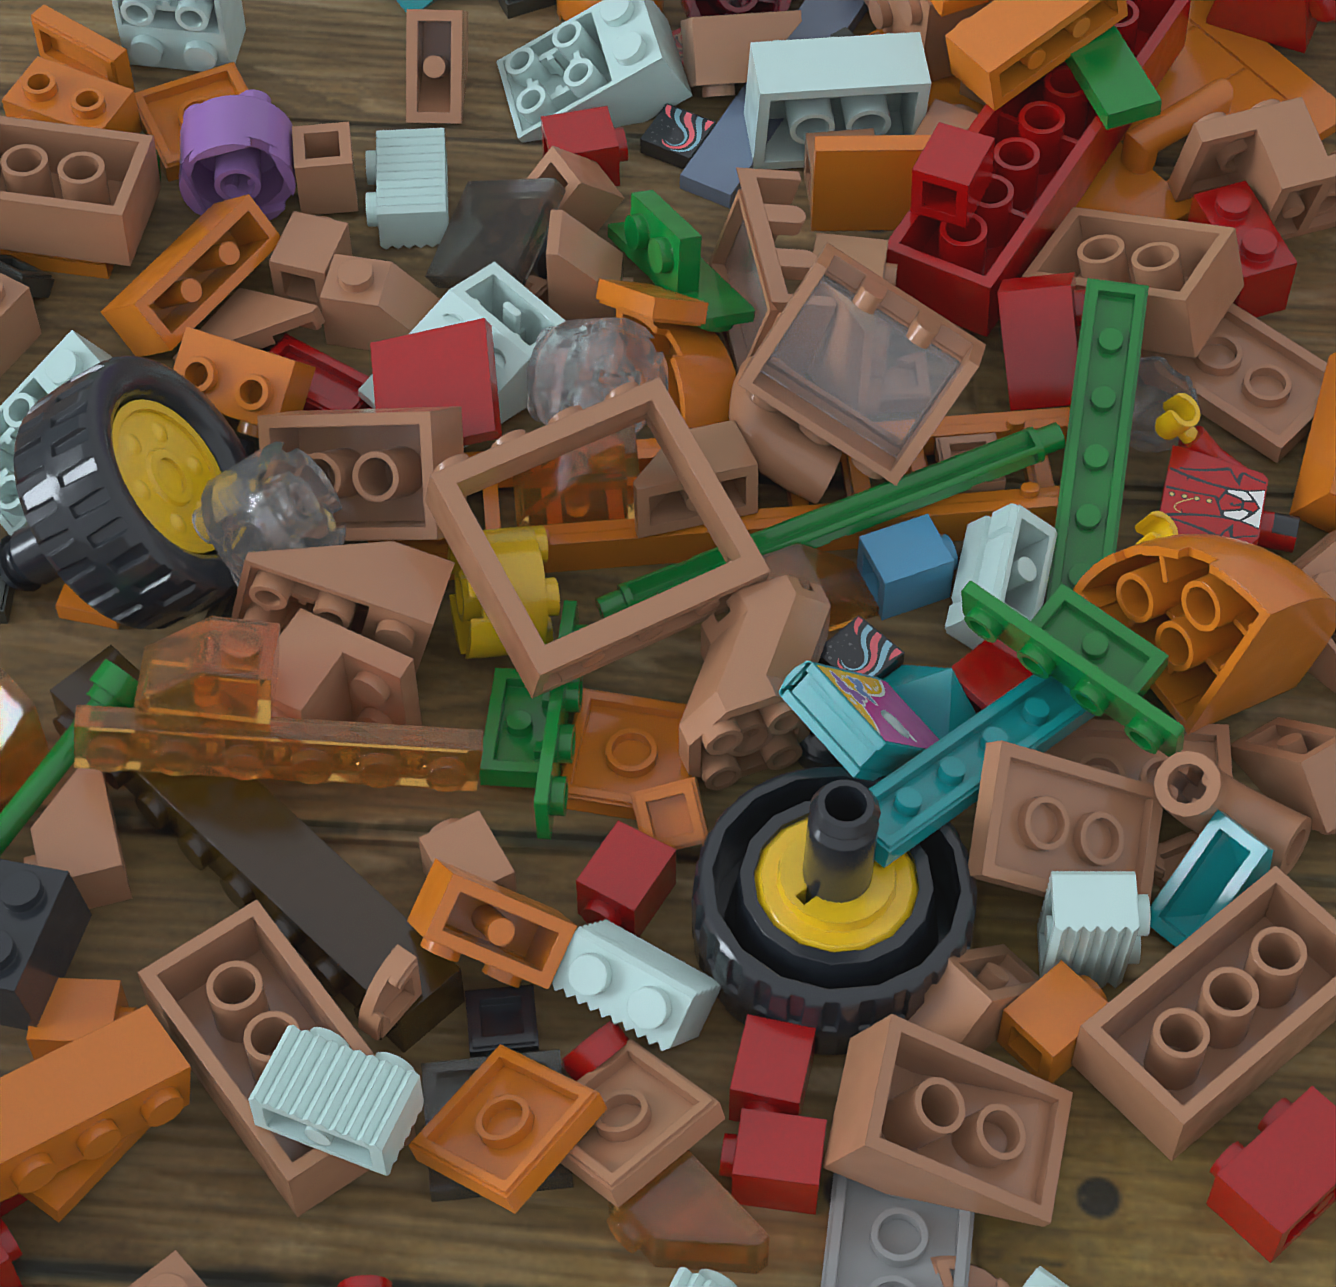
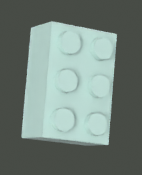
(832, 87)

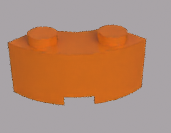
(697, 370)

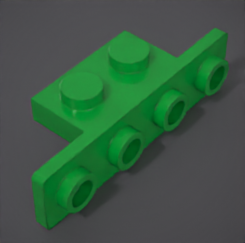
(671, 257)
(1086, 652)
(532, 737)

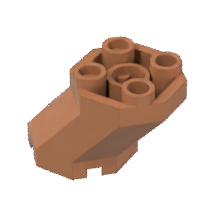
(735, 709)

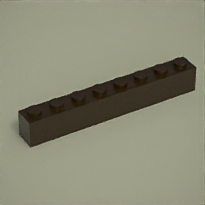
(293, 874)

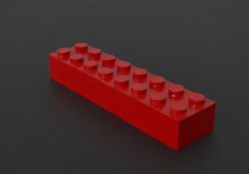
(1043, 163)

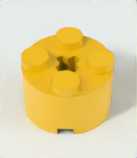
(522, 556)

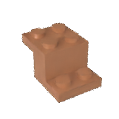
(1276, 154)
(342, 676)

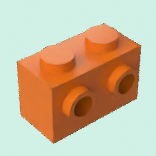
(71, 97)
(242, 378)
(490, 924)

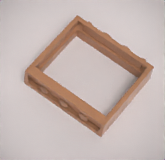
(629, 630)

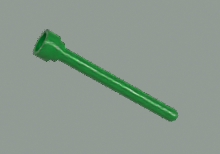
(111, 689)

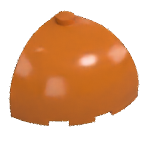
(1225, 614)

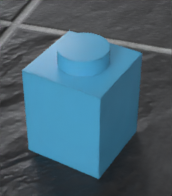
(907, 565)

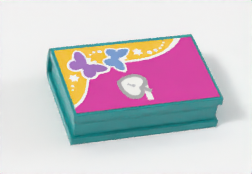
(856, 718)

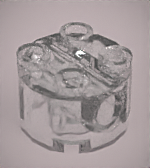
(586, 361)
(268, 505)

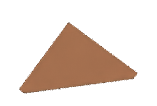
(256, 317)

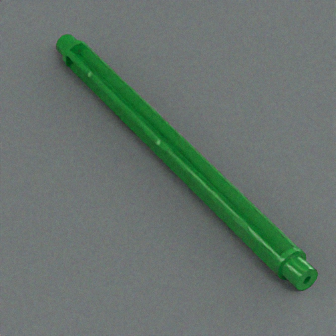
(859, 510)

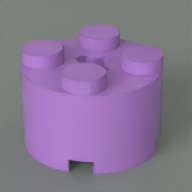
(236, 150)

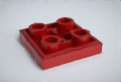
(442, 370)

